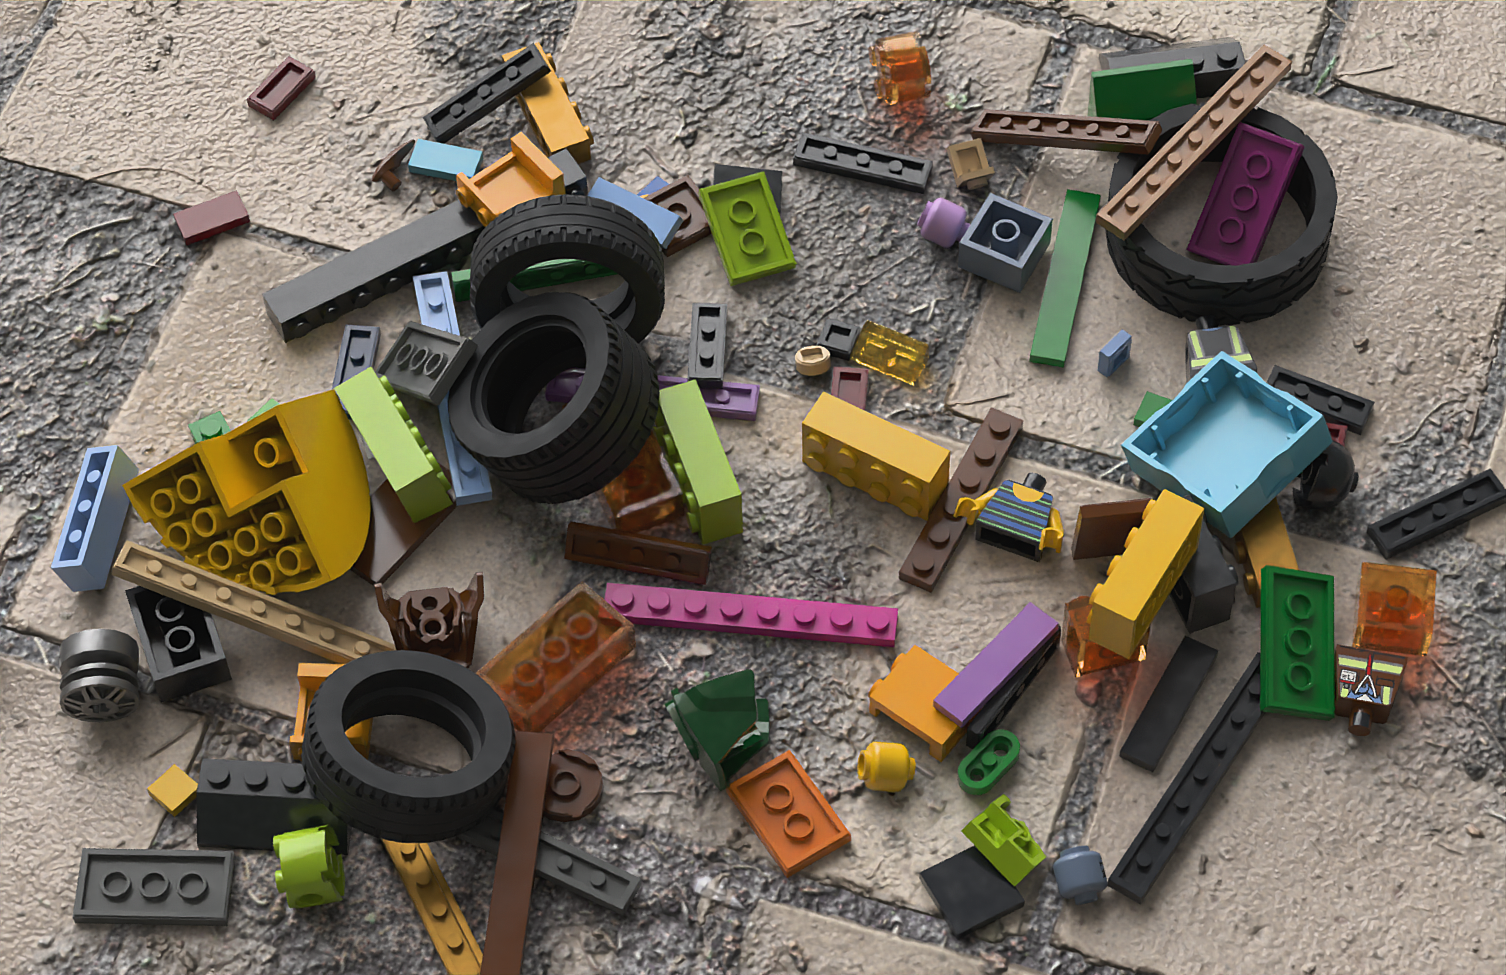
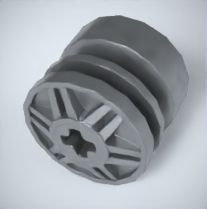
(99, 675)

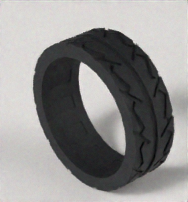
(1228, 291)

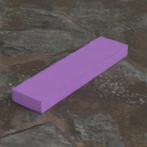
(995, 664)

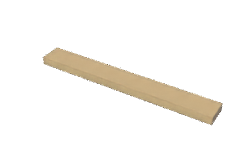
(244, 605)

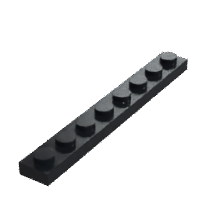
(1190, 788)

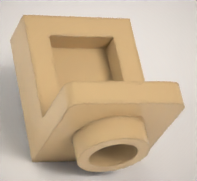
(970, 164)

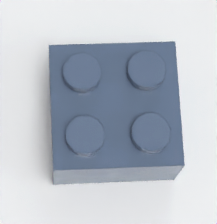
(1005, 242)

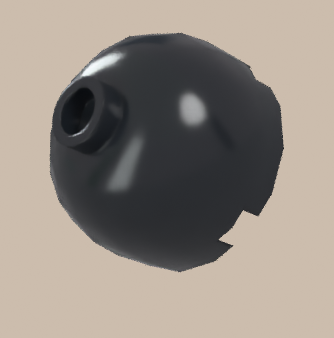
(1327, 479)

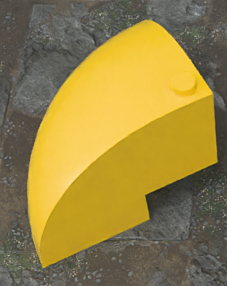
(267, 502)

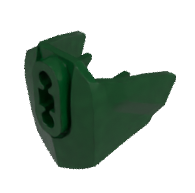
(722, 723)

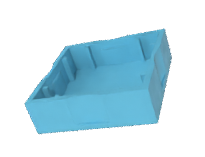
(1227, 443)

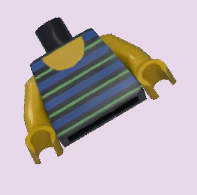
(1016, 517)

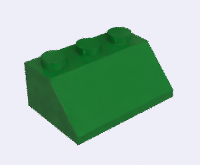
(1142, 90)

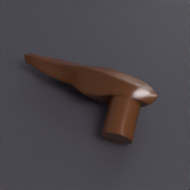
(389, 164)

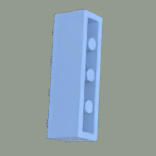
(94, 519)

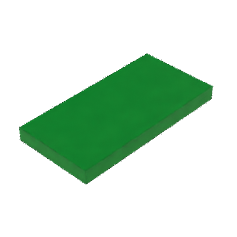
(1297, 643)

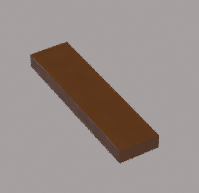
(637, 552)

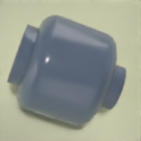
(1080, 874)

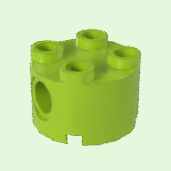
(309, 867)

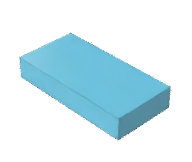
(444, 160)

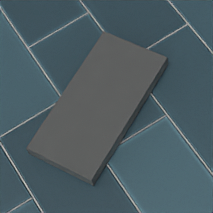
(425, 361)
(154, 887)

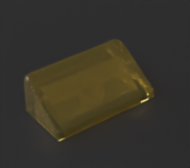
(890, 352)

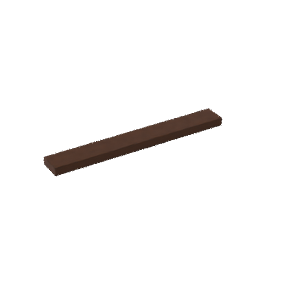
(517, 854)

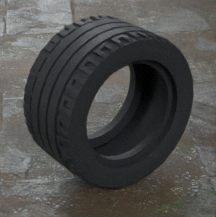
(595, 431)

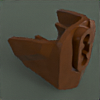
(452, 619)

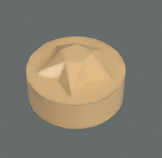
(812, 360)

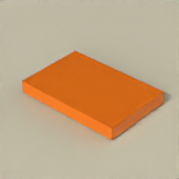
(788, 813)

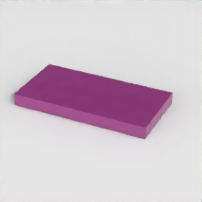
(1245, 197)

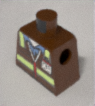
(1366, 686)

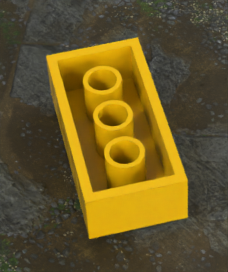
(875, 456)
(1144, 573)

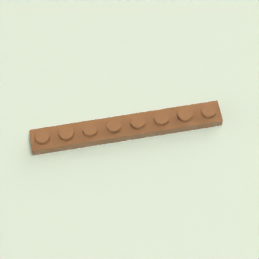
(1193, 142)

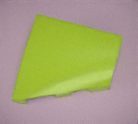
(1004, 841)

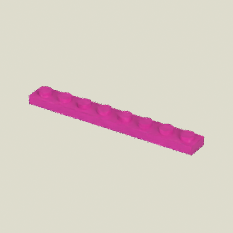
(754, 614)

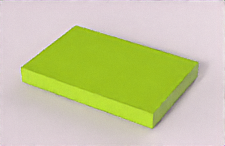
(747, 228)

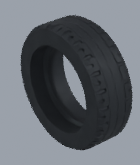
(571, 229)
(395, 804)

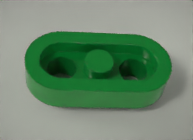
(985, 763)

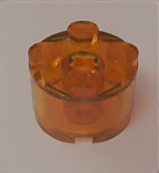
(900, 68)

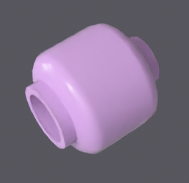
(943, 222)

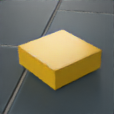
(173, 790)

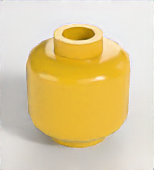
(885, 766)

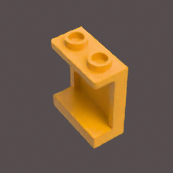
(510, 181)
(310, 678)
(909, 696)

